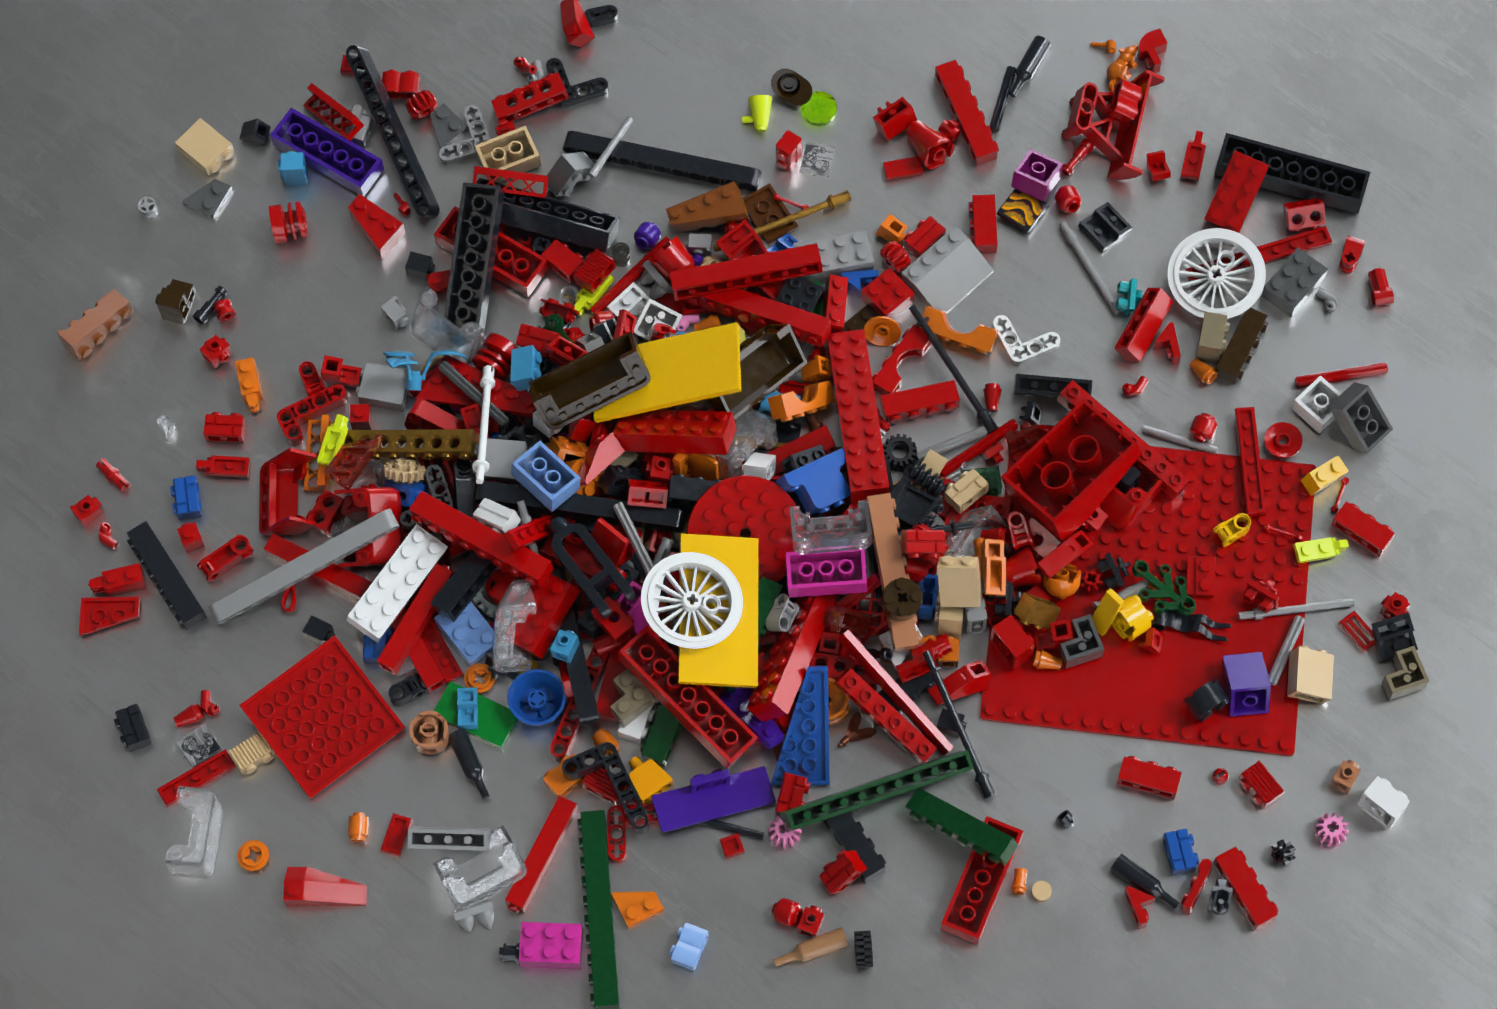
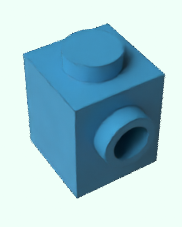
(565, 645)

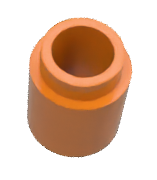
(603, 736)
(358, 827)

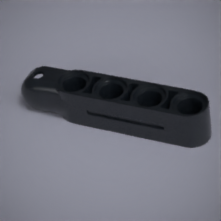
(464, 487)

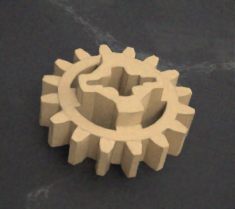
(404, 471)

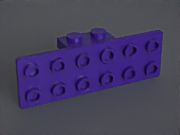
(713, 798)

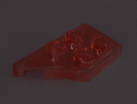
(352, 460)

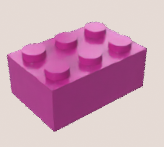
(550, 945)

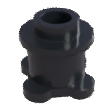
(509, 953)

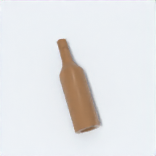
(815, 947)

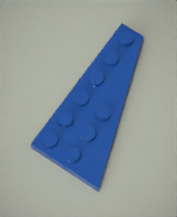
(807, 738)

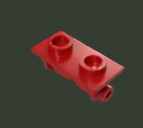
(552, 306)

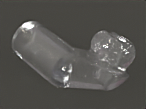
(169, 426)

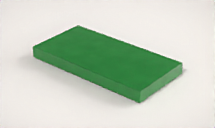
(494, 719)

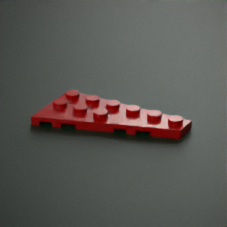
(504, 396)

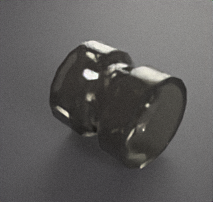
(621, 254)

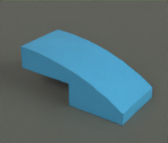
(467, 708)

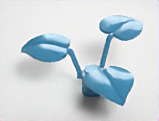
(414, 379)

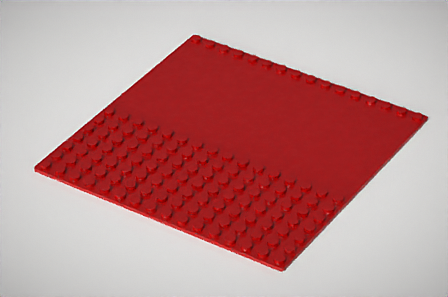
(1144, 692)

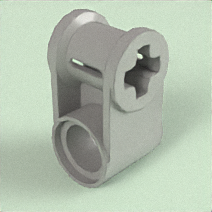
(781, 614)

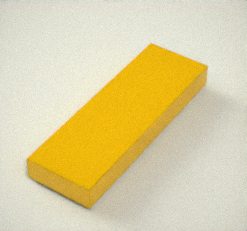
(1107, 611)

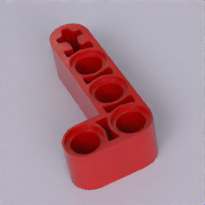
(314, 411)
(431, 418)

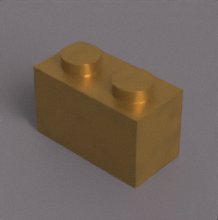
(1036, 611)

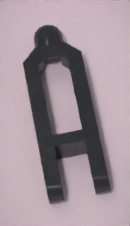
(560, 529)

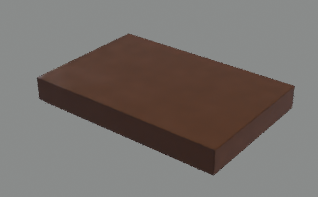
(766, 210)

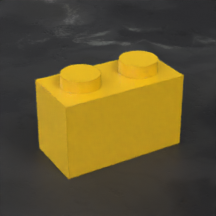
(1324, 475)

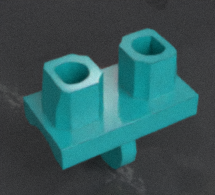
(1131, 299)

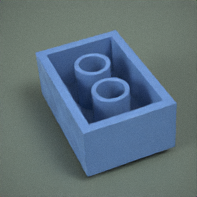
(545, 476)
(468, 634)

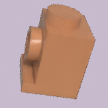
(1343, 781)

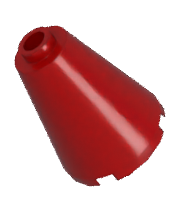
(929, 144)
(1022, 569)

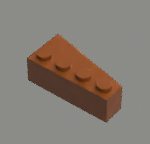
(709, 209)
(95, 324)

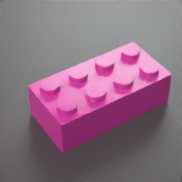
(826, 573)

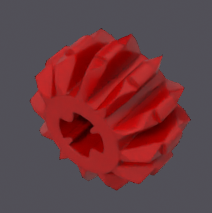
(421, 104)
(895, 256)

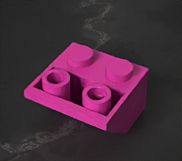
(634, 608)

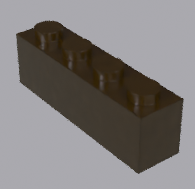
(1241, 345)

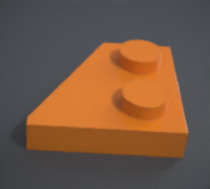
(637, 906)

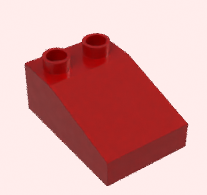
(1071, 470)

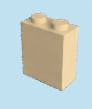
(204, 147)
(959, 581)
(1310, 675)

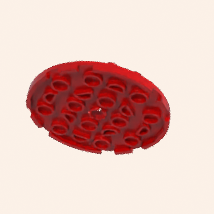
(753, 505)

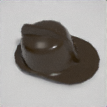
(791, 87)

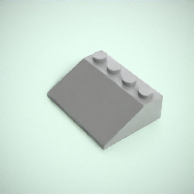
(947, 271)

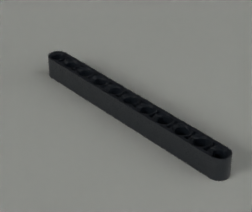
(374, 90)
(664, 161)
(584, 507)
(578, 668)

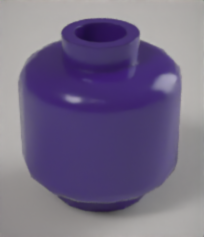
(647, 235)

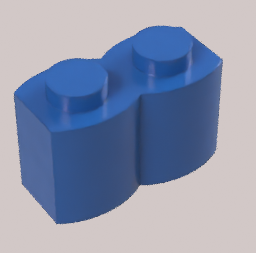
(929, 589)

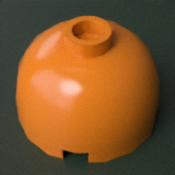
(1063, 583)

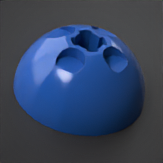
(535, 687)

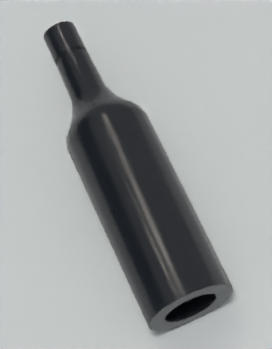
(1030, 62)
(468, 759)
(1141, 879)

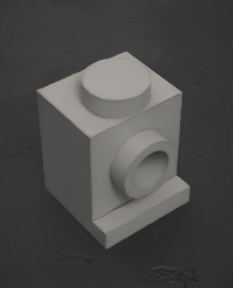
(699, 244)
(395, 313)

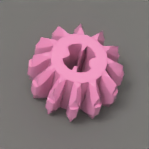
(1324, 830)
(787, 837)

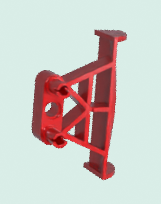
(1080, 123)

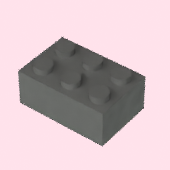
(1294, 282)
(1360, 417)

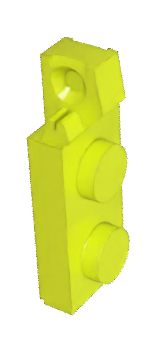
(586, 300)
(333, 440)
(1319, 549)

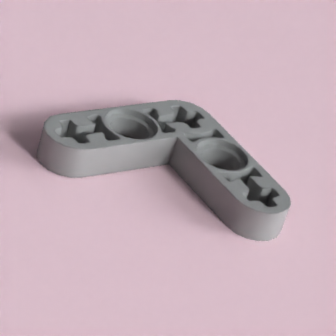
(469, 142)

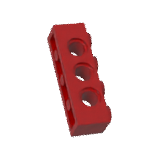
(538, 102)

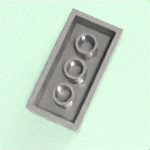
(841, 254)

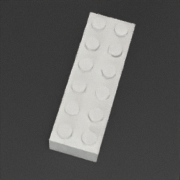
(396, 583)

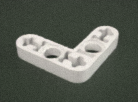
(1018, 347)

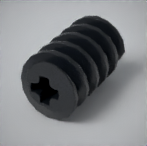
(927, 480)

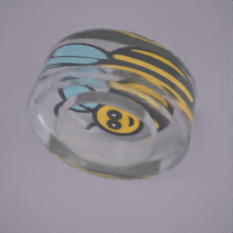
(568, 294)

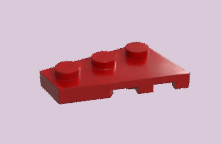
(105, 612)

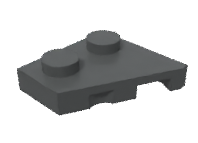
(447, 125)
(209, 198)

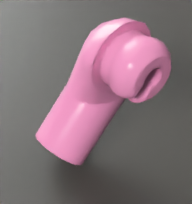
(685, 322)

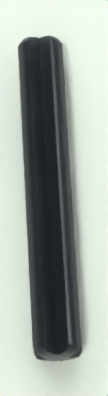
(1002, 98)

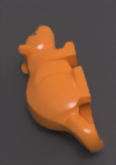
(1120, 68)

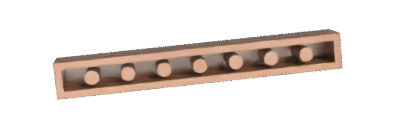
(891, 564)

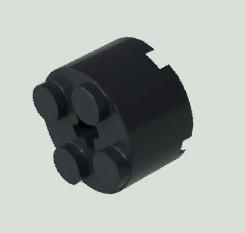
(1206, 700)

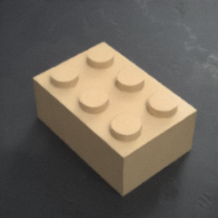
(509, 152)

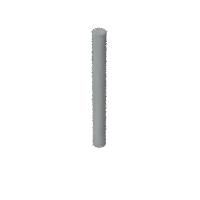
(608, 150)
(1179, 439)

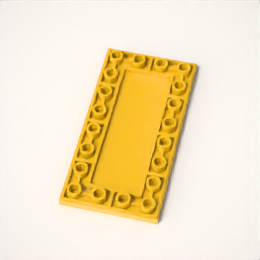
(683, 372)
(736, 657)

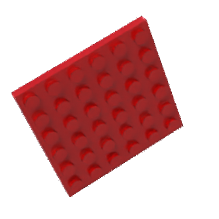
(322, 717)

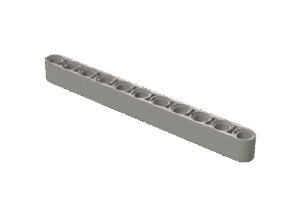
(304, 566)

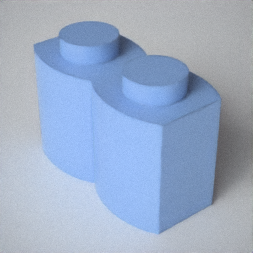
(689, 947)

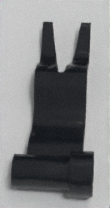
(1187, 623)

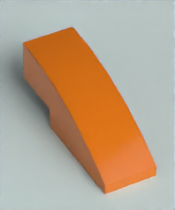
(993, 567)

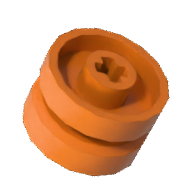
(838, 704)

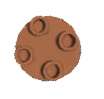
(429, 732)

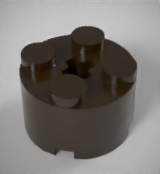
(906, 609)

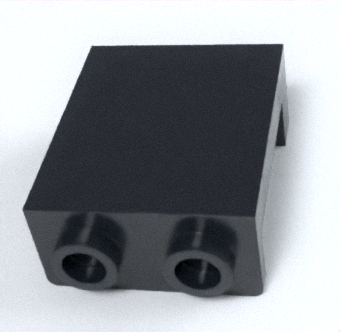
(915, 505)

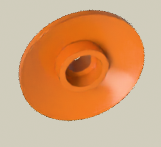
(882, 331)

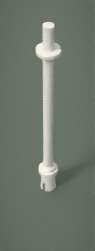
(487, 383)

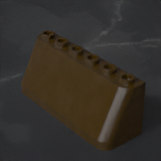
(765, 363)
(590, 382)

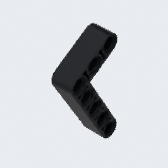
(616, 780)

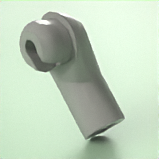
(539, 73)
(1329, 299)

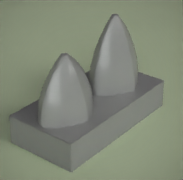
(651, 274)
(483, 912)

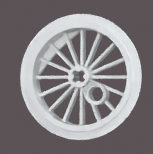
(1221, 237)
(691, 560)

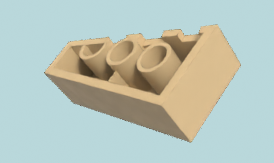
(949, 620)

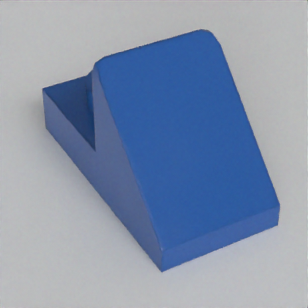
(859, 278)

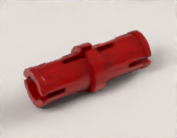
(113, 475)

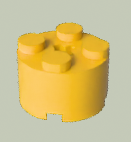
(1132, 618)

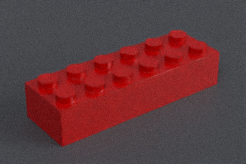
(513, 262)
(677, 432)
(978, 890)

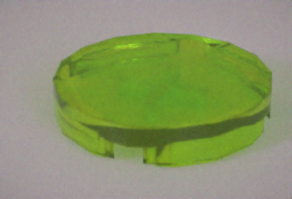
(819, 109)

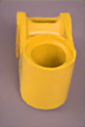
(1230, 531)

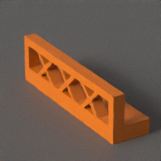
(322, 481)

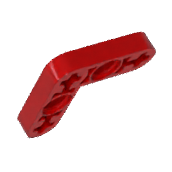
(623, 819)

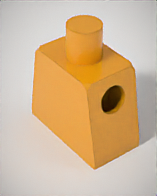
(648, 779)

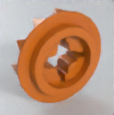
(480, 669)
(245, 852)

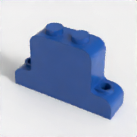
(818, 483)

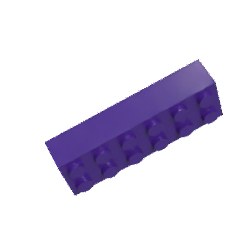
(328, 152)

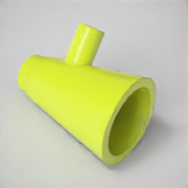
(760, 111)

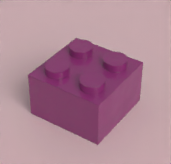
(1037, 175)

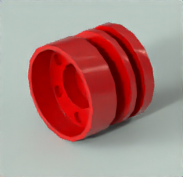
(288, 222)
(496, 353)

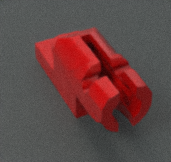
(918, 666)

